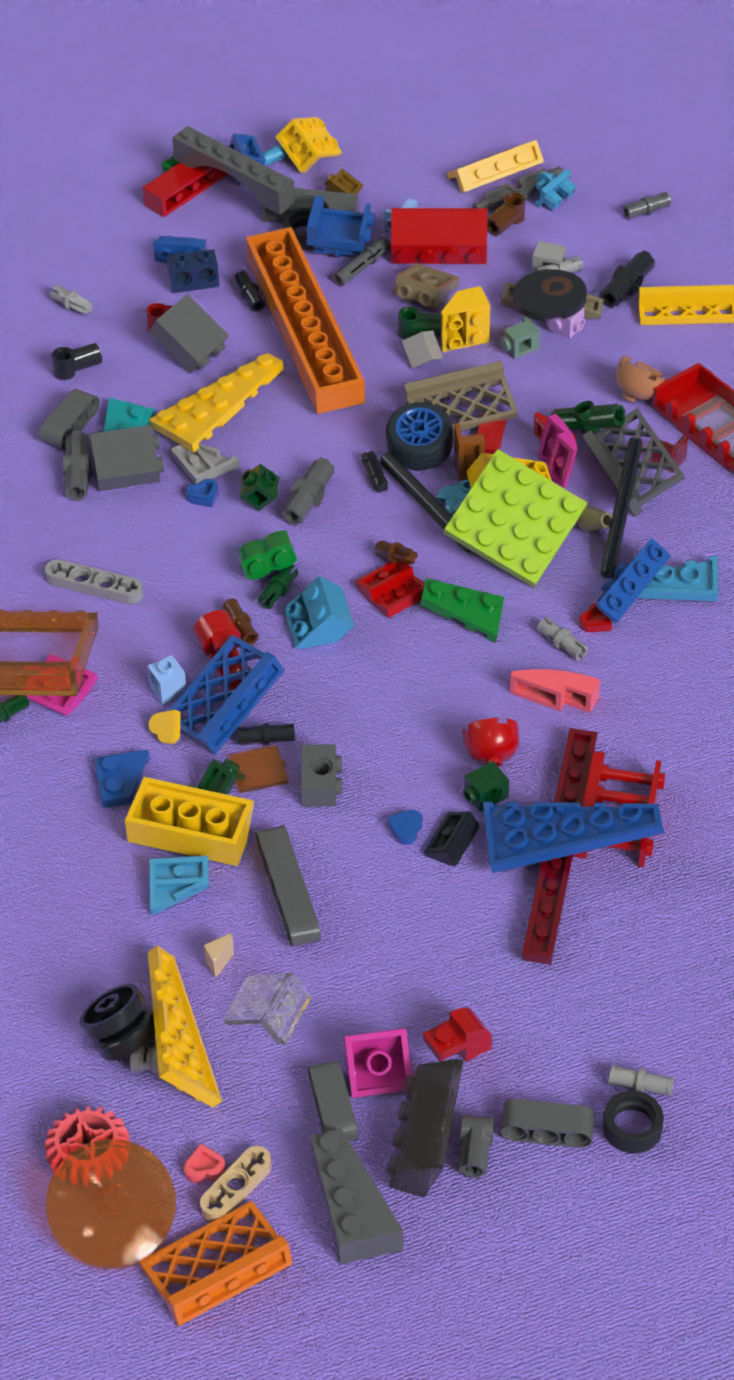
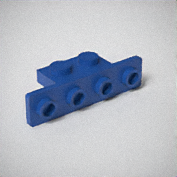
(631, 580)

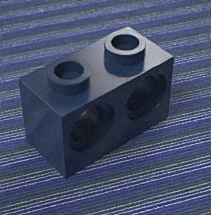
(193, 271)

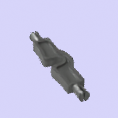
(526, 185)

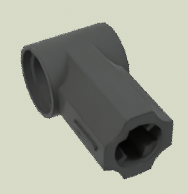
(475, 1139)

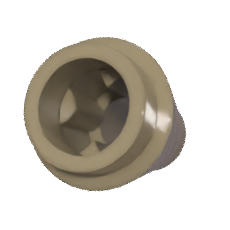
(594, 519)

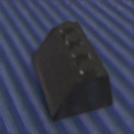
(424, 1126)

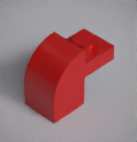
(460, 1034)

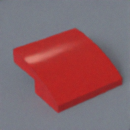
(391, 588)

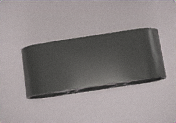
(69, 416)
(332, 1098)
(547, 1123)

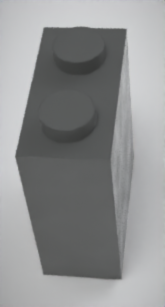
(189, 334)
(126, 457)

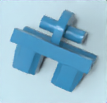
(550, 186)

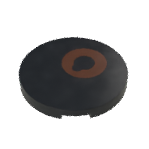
(549, 294)

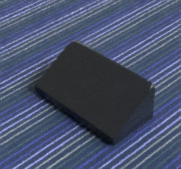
(452, 837)

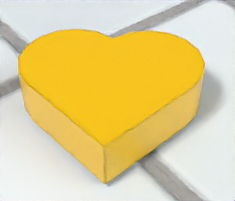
(166, 726)

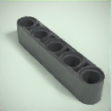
(288, 886)

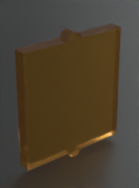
(262, 769)

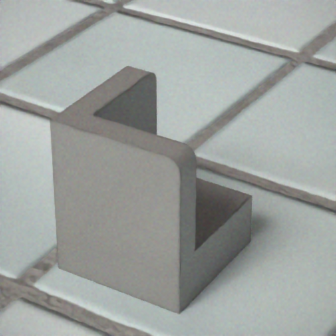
(547, 254)
(422, 348)

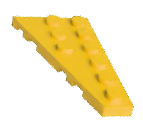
(216, 404)
(178, 1039)

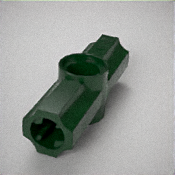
(590, 417)

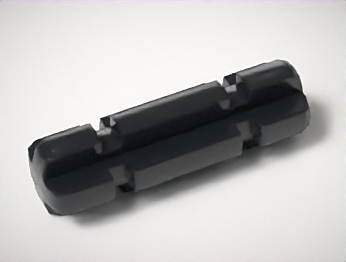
(374, 471)

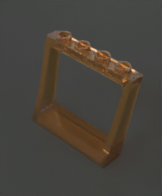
(48, 677)

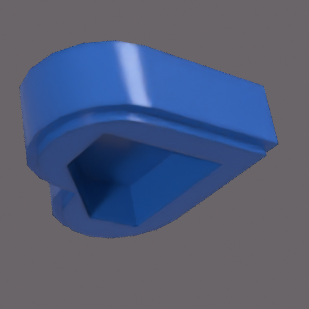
(202, 493)
(405, 826)

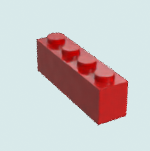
(178, 187)

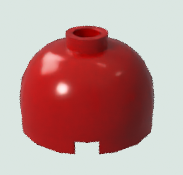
(491, 740)

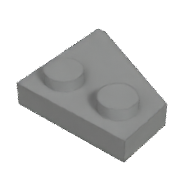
(203, 463)

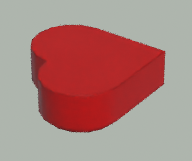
(594, 620)

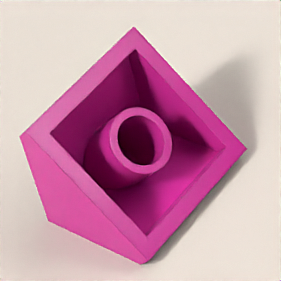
(377, 1062)

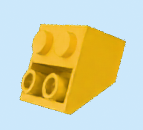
(465, 320)

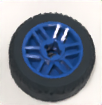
(420, 435)

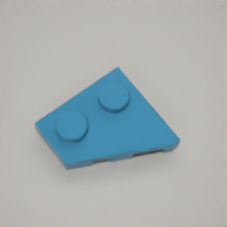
(176, 880)

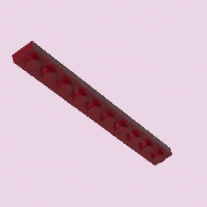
(555, 873)

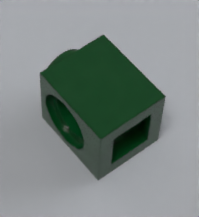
(486, 785)

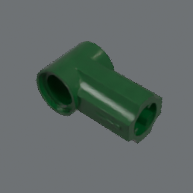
(413, 322)

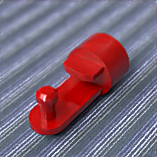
(212, 633)

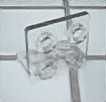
(272, 1001)

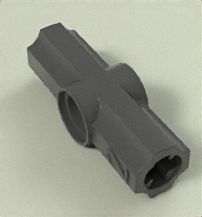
(76, 465)
(308, 491)

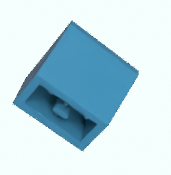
(319, 615)

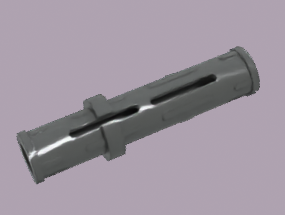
(369, 256)

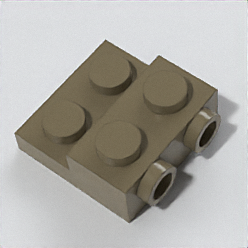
(425, 285)

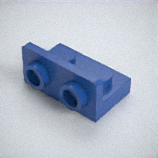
(173, 245)

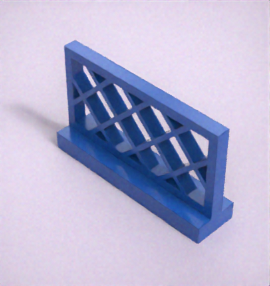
(237, 702)

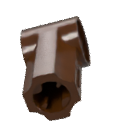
(509, 213)

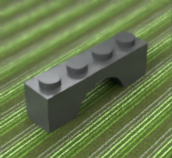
(304, 199)

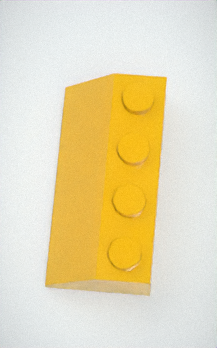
(189, 821)

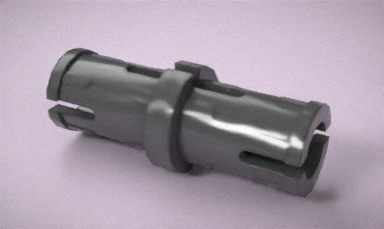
(646, 205)

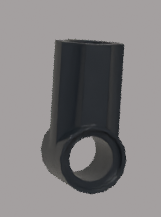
(69, 361)

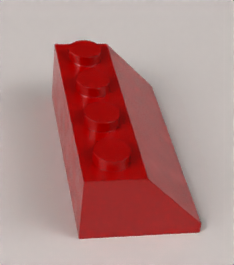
(439, 235)

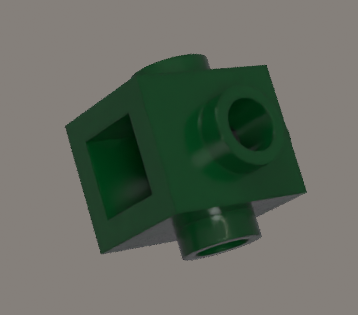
(259, 487)

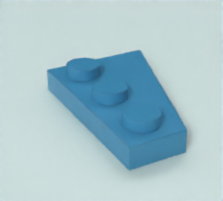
(685, 582)

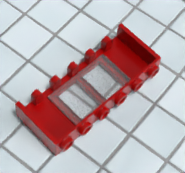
(701, 411)

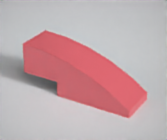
(556, 688)

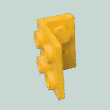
(307, 142)

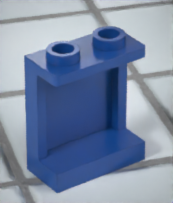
(338, 227)

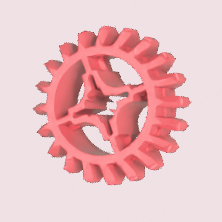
(81, 1126)

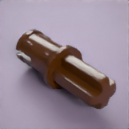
(395, 552)

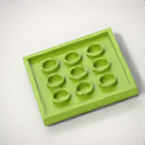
(515, 518)

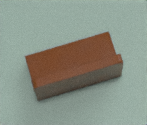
(466, 451)

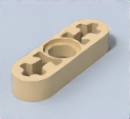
(240, 1170)

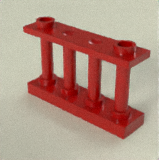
(597, 794)

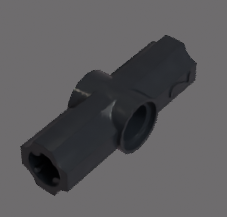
(627, 279)

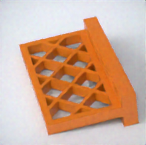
(228, 1277)

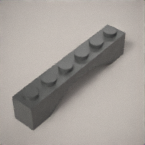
(266, 184)

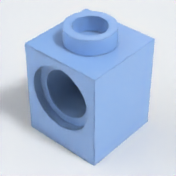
(167, 679)

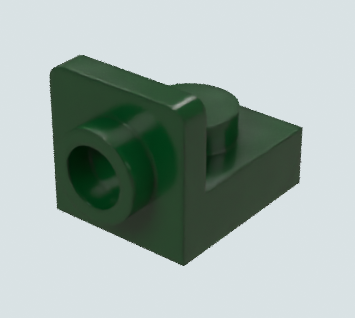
(221, 776)

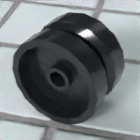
(118, 1022)

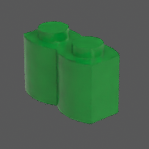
(265, 555)

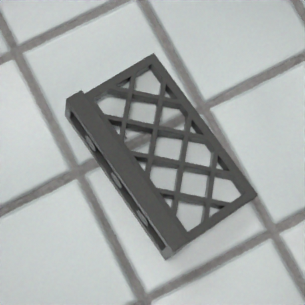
(613, 468)

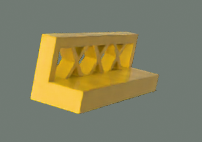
(497, 166)
(686, 301)

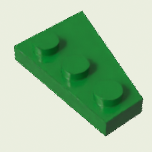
(470, 606)

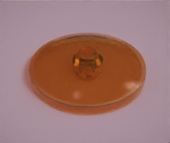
(110, 1204)

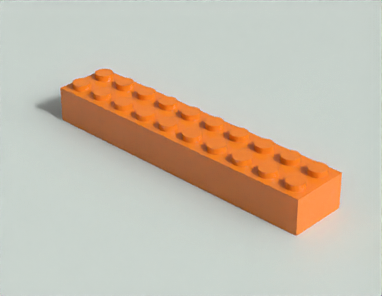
(305, 321)

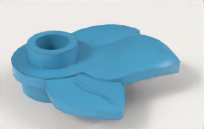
(454, 495)

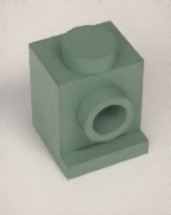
(521, 338)

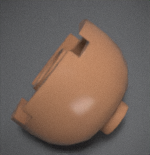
(637, 379)

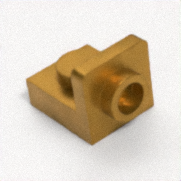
(343, 183)

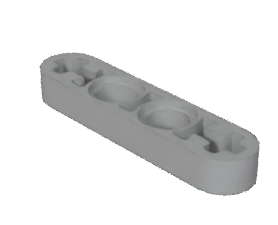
(124, 588)

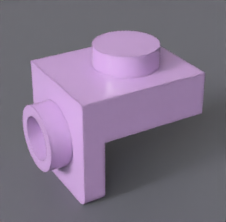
(568, 326)

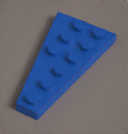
(557, 829)

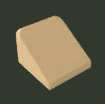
(218, 953)

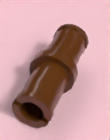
(241, 620)

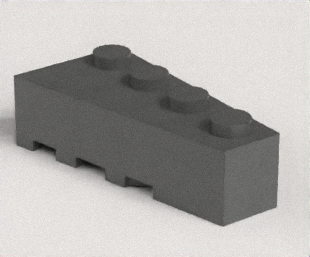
(354, 1206)

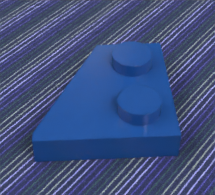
(120, 776)

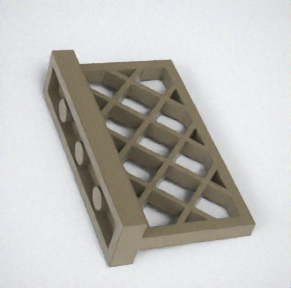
(462, 382)

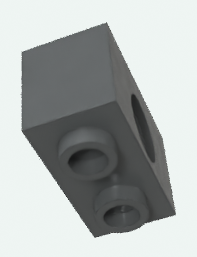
(318, 775)

